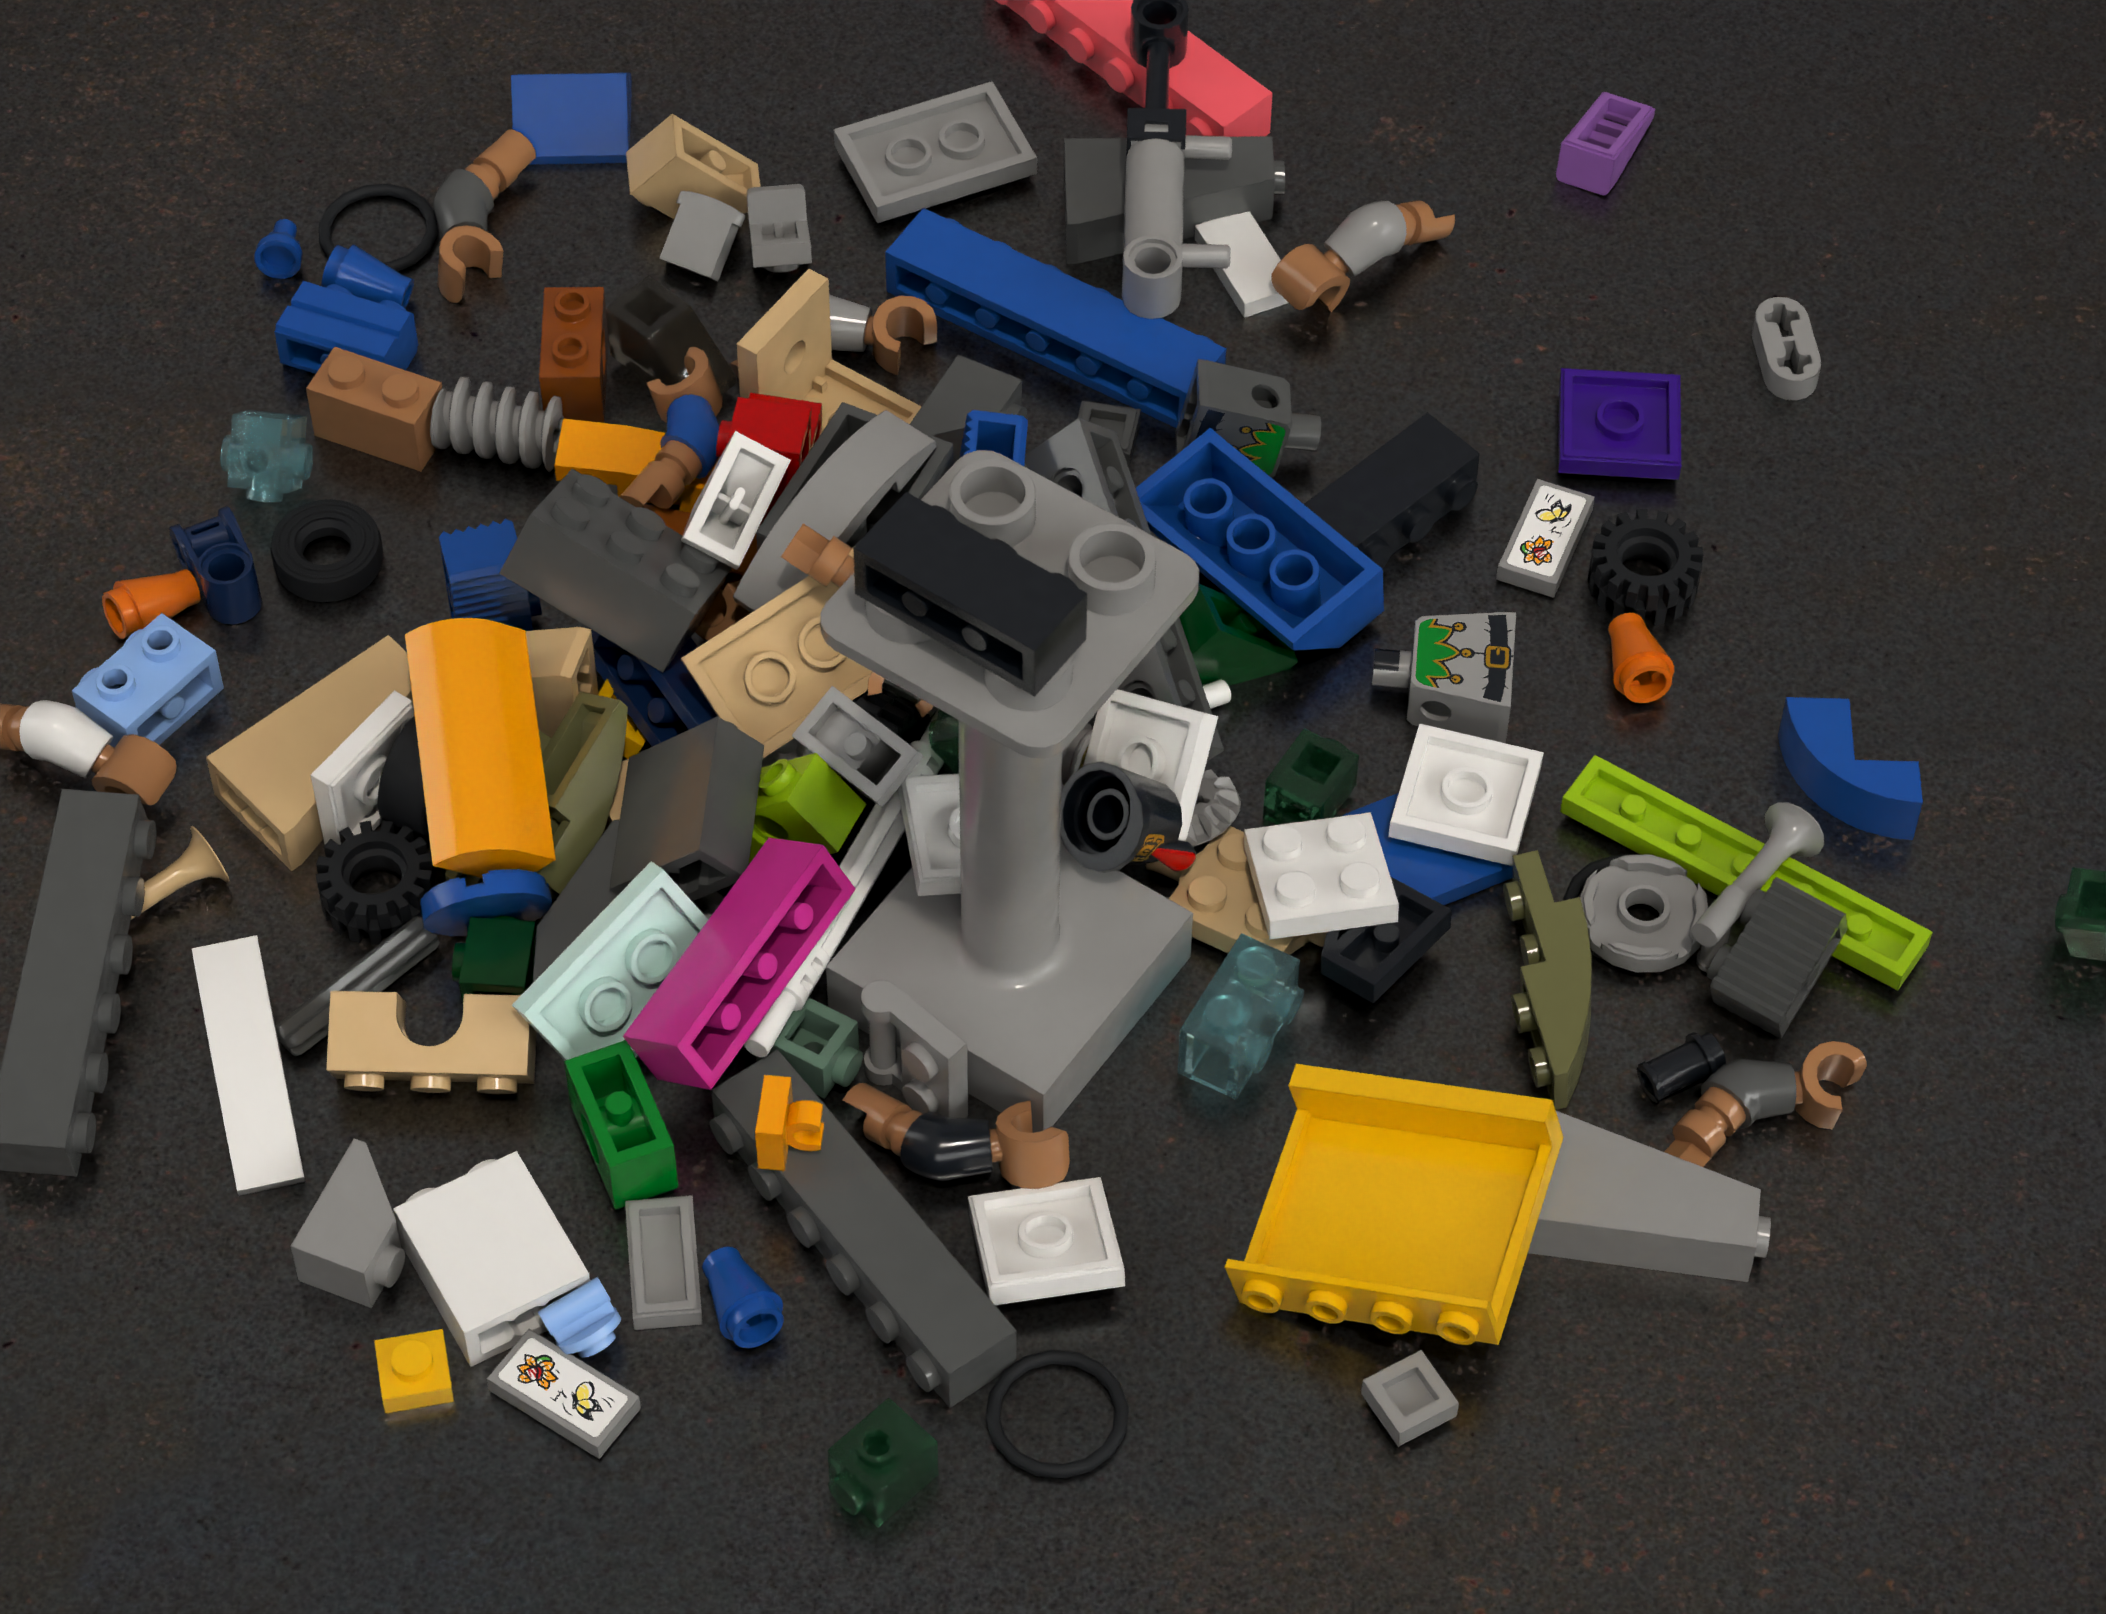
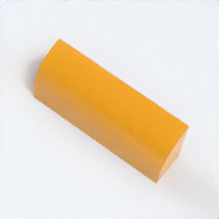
(479, 747)

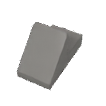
(857, 746)

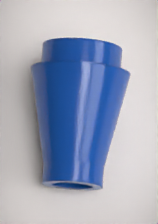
(366, 276)
(743, 1301)

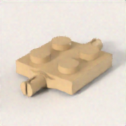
(1224, 896)

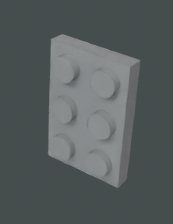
(935, 151)

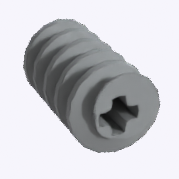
(497, 426)

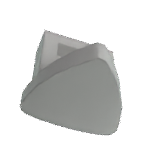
(701, 234)

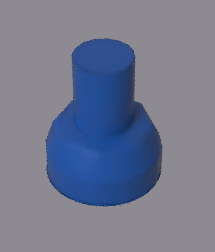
(279, 252)

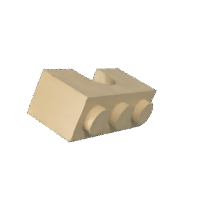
(372, 1045)

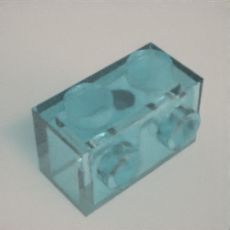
(1239, 1016)

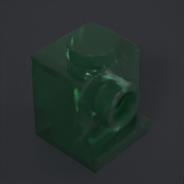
(1310, 780)

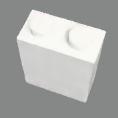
(489, 1254)

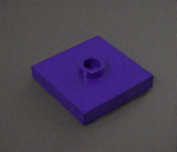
(1619, 424)

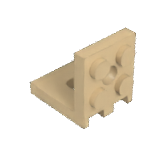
(792, 357)

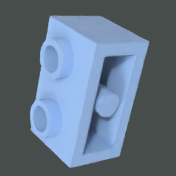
(151, 683)

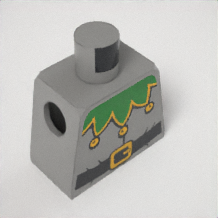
(1455, 672)

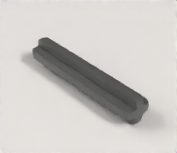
(369, 974)

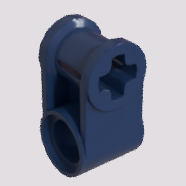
(221, 566)

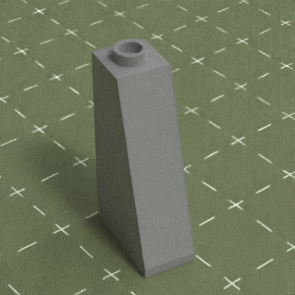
(1646, 1209)

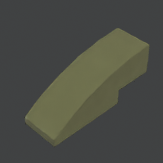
(581, 781)

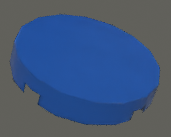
(503, 893)

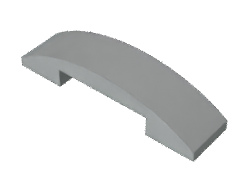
(837, 500)

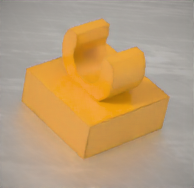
(785, 1123)

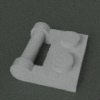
(931, 1060)

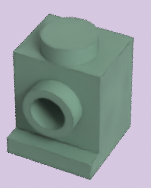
(821, 1046)

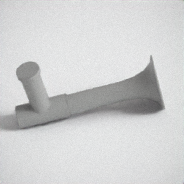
(1790, 832)

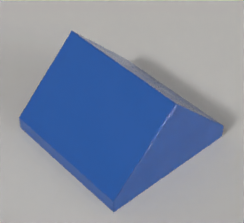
(574, 116)

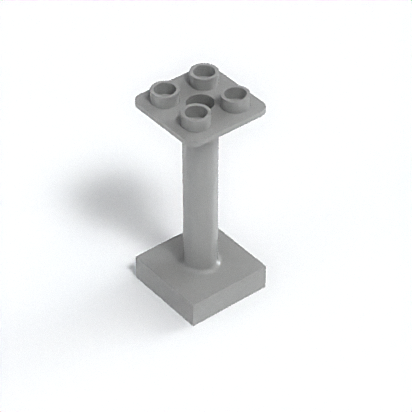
(1036, 952)

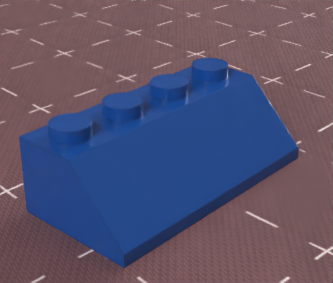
(1262, 545)

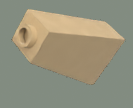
(269, 766)

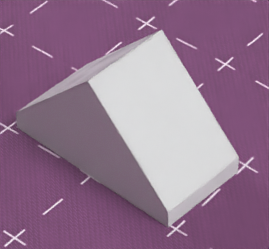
(735, 500)

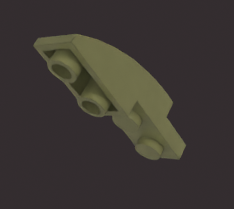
(1555, 978)

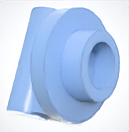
(582, 1320)

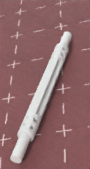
(862, 867)

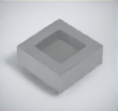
(1409, 1398)

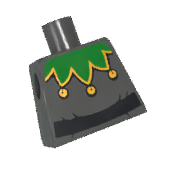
(1246, 411)

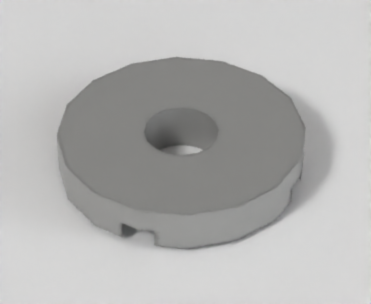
(1635, 942)

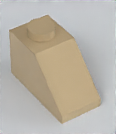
(687, 159)

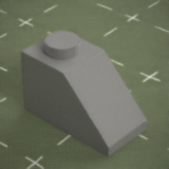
(351, 1233)

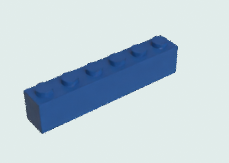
(1047, 315)

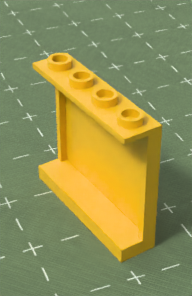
(1401, 1205)

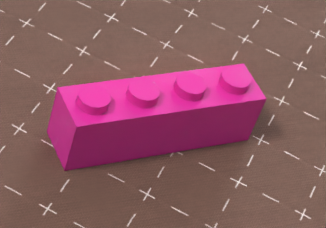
(739, 963)

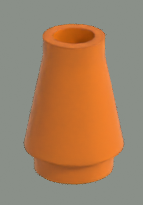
(140, 600)
(1639, 662)

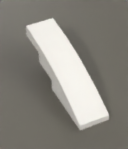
(248, 1065)

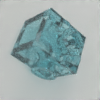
(269, 434)

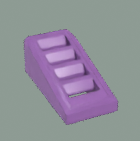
(1600, 149)

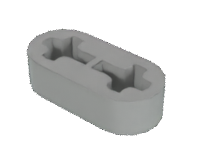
(1797, 346)

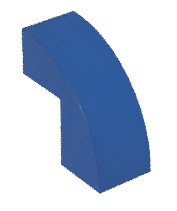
(1862, 793)

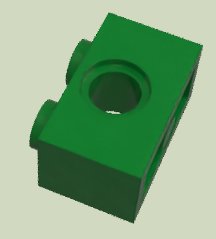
(621, 1124)

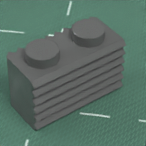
(1776, 956)

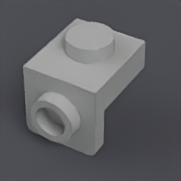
(778, 227)

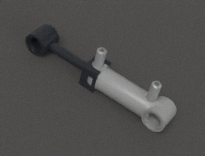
(1156, 169)

